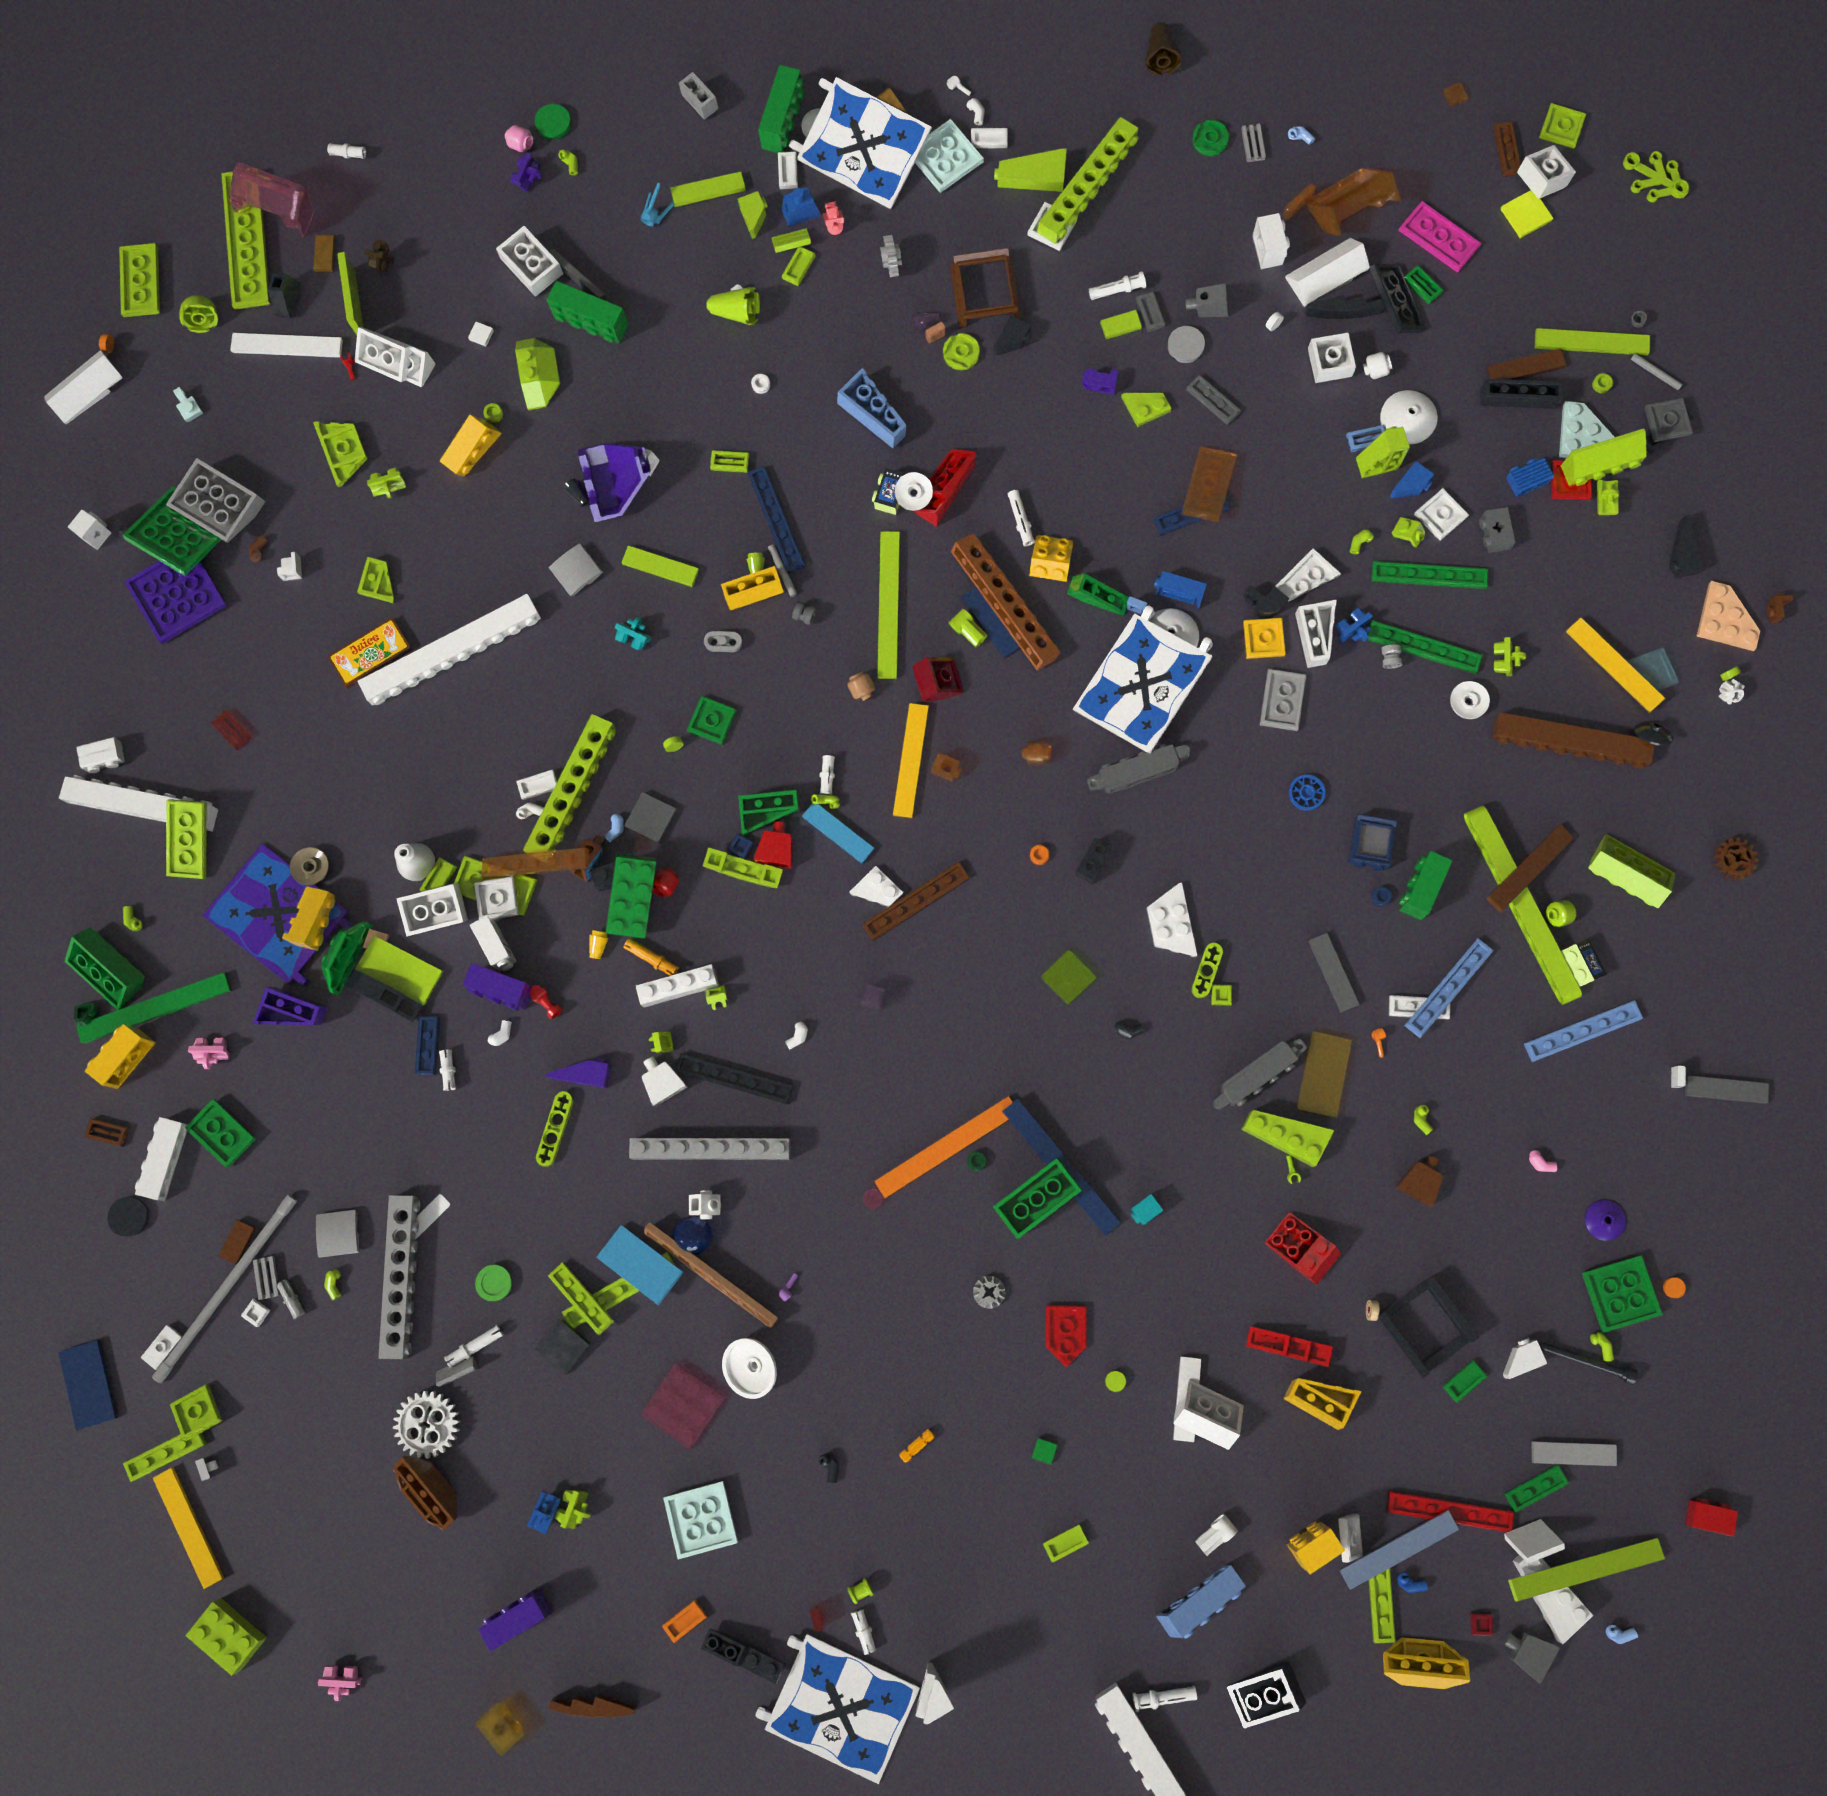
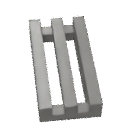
(1252, 129)
(258, 1276)

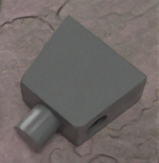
(1210, 301)
(1531, 1654)

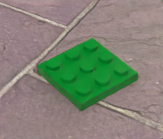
(1621, 1293)

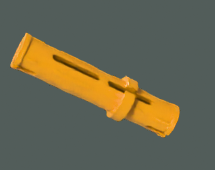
(654, 959)

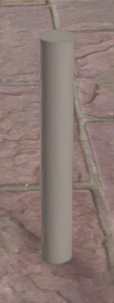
(1656, 371)
(782, 570)

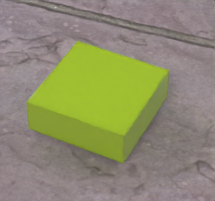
(1221, 995)

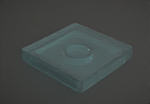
(1655, 669)

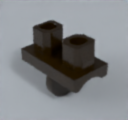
(379, 258)

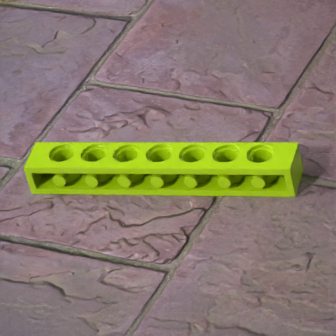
(1121, 131)
(568, 778)

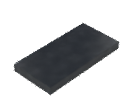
(1397, 298)

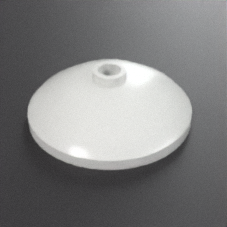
(1417, 425)
(1179, 622)
(741, 1371)

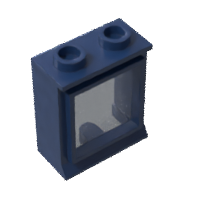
(1372, 842)

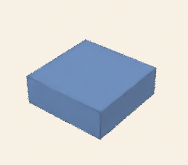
(1136, 605)

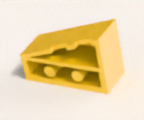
(469, 445)
(311, 919)
(1323, 1401)

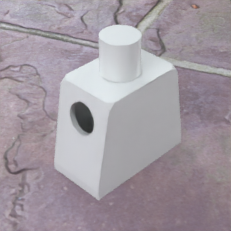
(661, 1082)

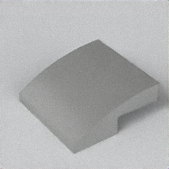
(575, 569)
(337, 1233)

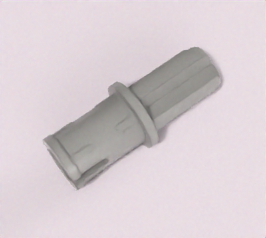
(290, 1299)

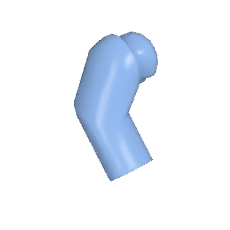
(1299, 133)

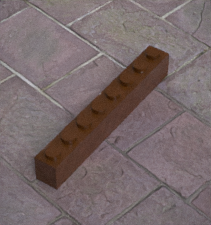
(1572, 740)

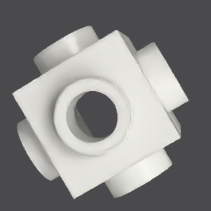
(704, 1204)

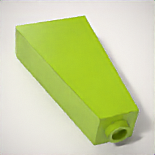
(1033, 172)

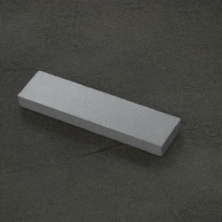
(1574, 1453)

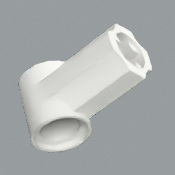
(1219, 1532)

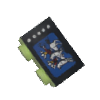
(885, 498)
(1584, 962)

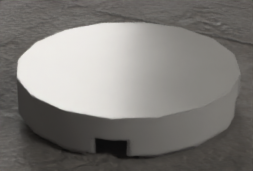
(1186, 344)

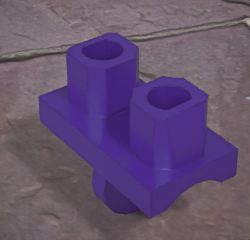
(527, 172)

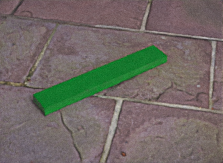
(1429, 575)
(1425, 647)

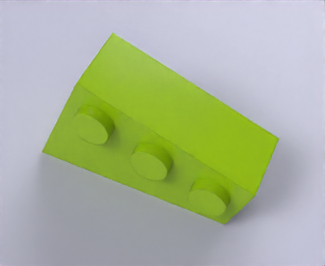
(1384, 453)

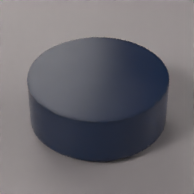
(1381, 896)

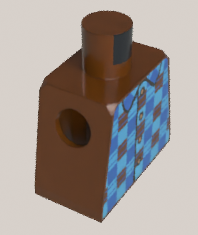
(595, 857)

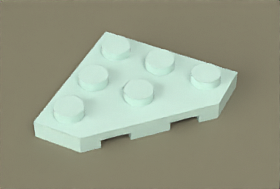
(1580, 428)

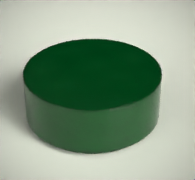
(976, 1161)

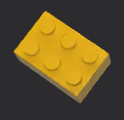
(119, 1056)
(1315, 1547)

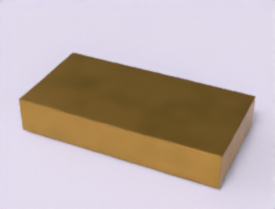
(324, 253)

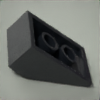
(1267, 1695)

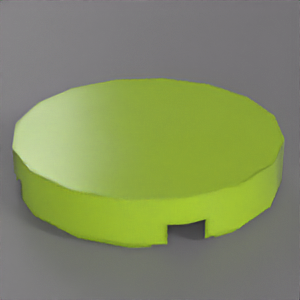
(961, 351)

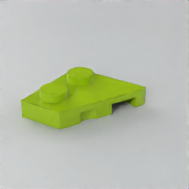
(1146, 406)
(376, 581)

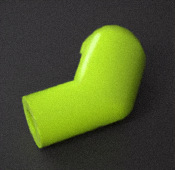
(1420, 1116)

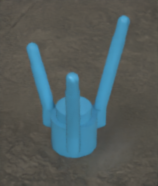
(650, 214)

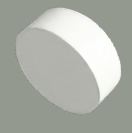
(1274, 321)
(760, 383)

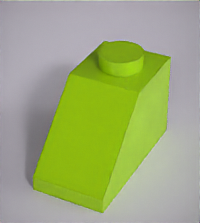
(753, 212)

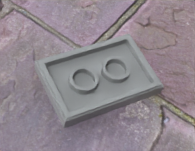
(1282, 699)

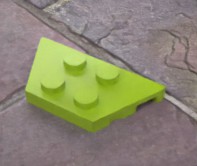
(342, 449)

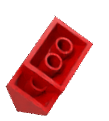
(946, 483)

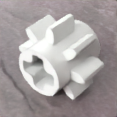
(1731, 691)

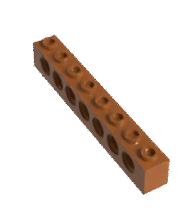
(975, 568)

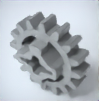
(891, 255)

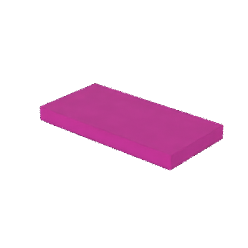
(1439, 236)

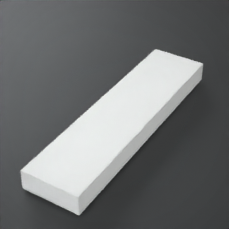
(1188, 1370)

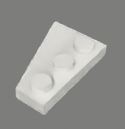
(1307, 575)

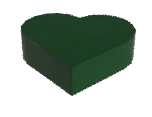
(84, 1013)

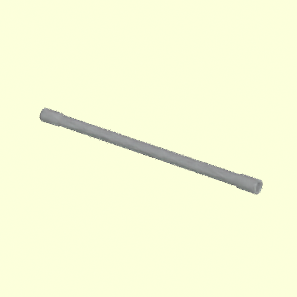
(167, 1366)

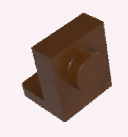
(1775, 607)

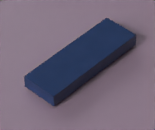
(427, 1045)

